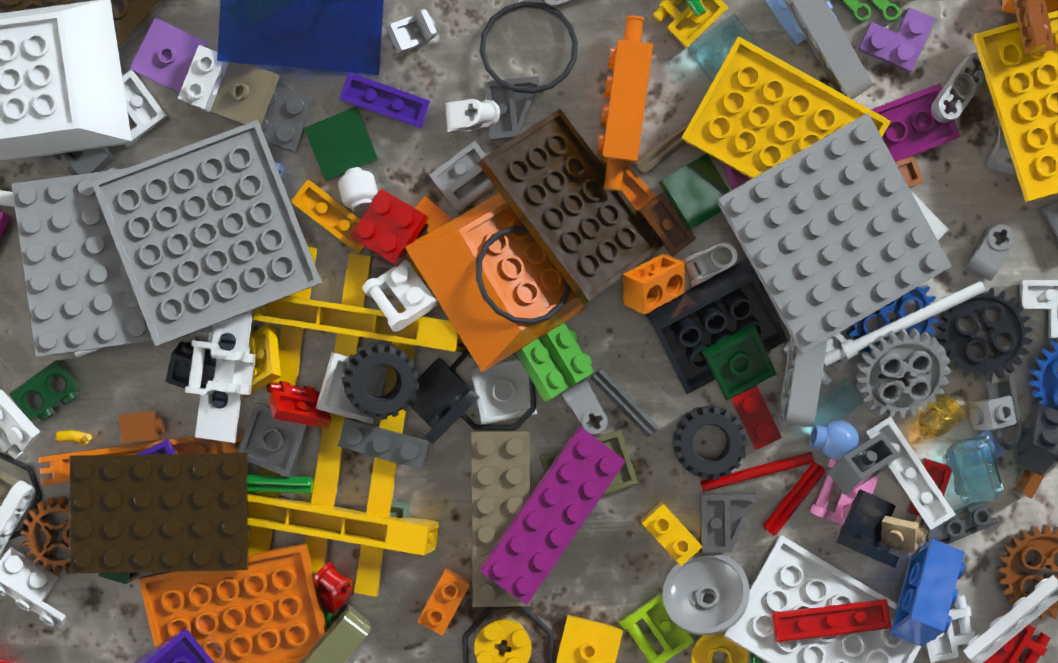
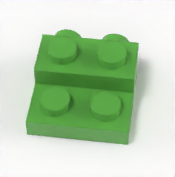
(555, 362)

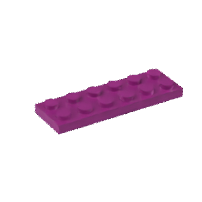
(552, 515)

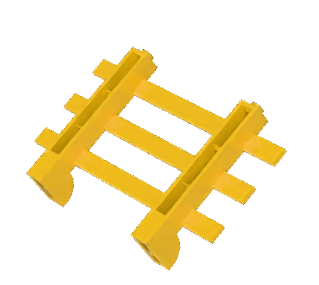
(320, 518)

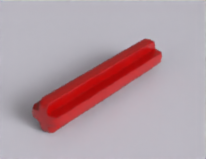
(794, 498)

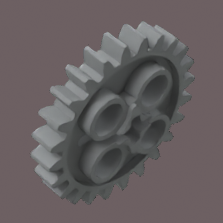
(902, 373)

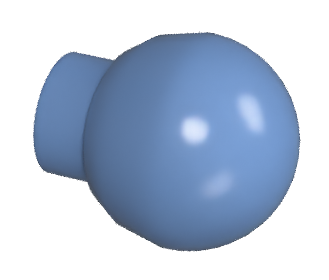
(834, 439)

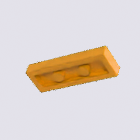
(328, 213)

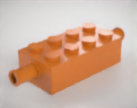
(626, 103)

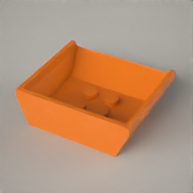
(513, 273)

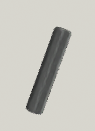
(624, 402)

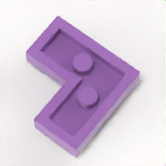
(898, 48)

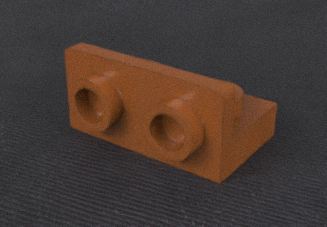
(1034, 26)

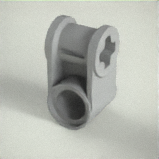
(987, 255)
(584, 402)

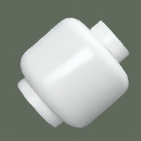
(357, 189)

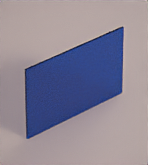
(302, 34)

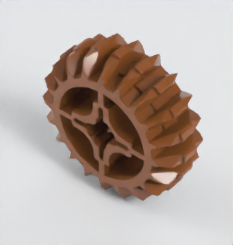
(50, 528)

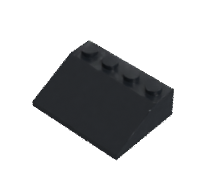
(710, 315)

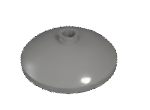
(703, 578)

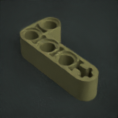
(341, 639)

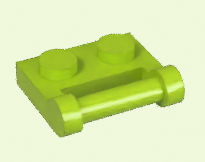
(666, 631)

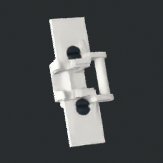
(232, 379)

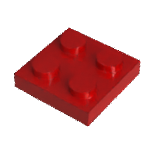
(389, 227)

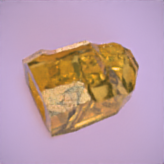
(940, 417)

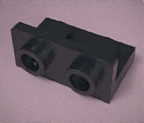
(180, 366)

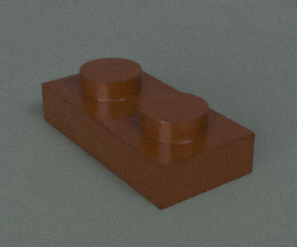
(666, 224)

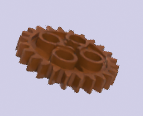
(1045, 547)

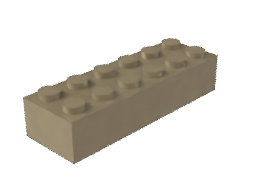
(498, 493)

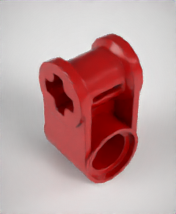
(332, 587)

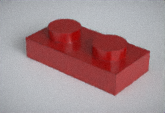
(756, 417)

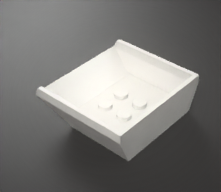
(60, 81)

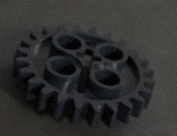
(1009, 326)

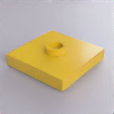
(588, 641)

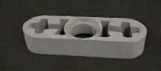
(950, 92)

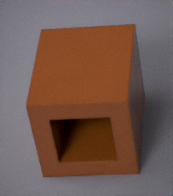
(141, 426)

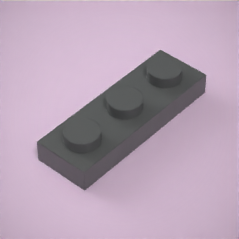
(383, 443)

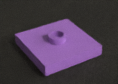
(166, 55)

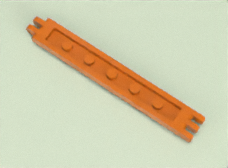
(60, 463)

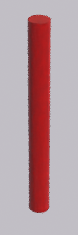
(758, 471)

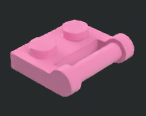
(843, 502)

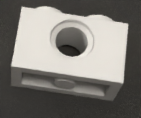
(203, 79)

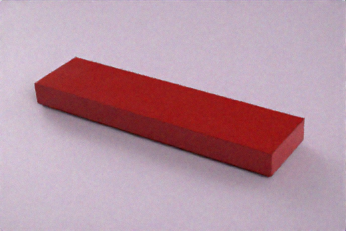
(831, 620)

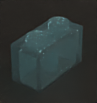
(974, 470)

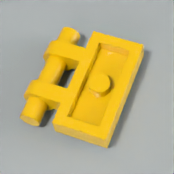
(686, 26)

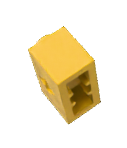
(671, 533)

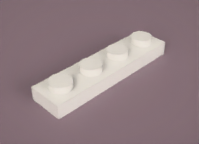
(914, 477)
(1006, 627)

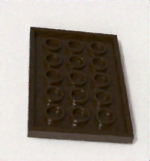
(560, 199)
(159, 512)

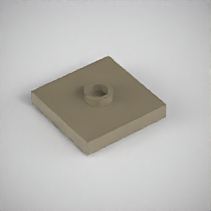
(244, 93)

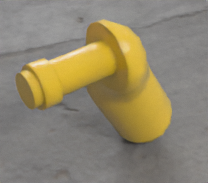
(72, 435)

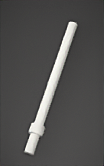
(850, 348)

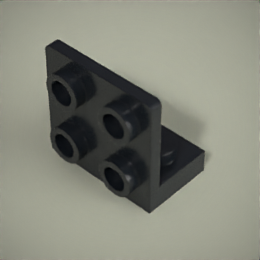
(441, 398)
(864, 528)

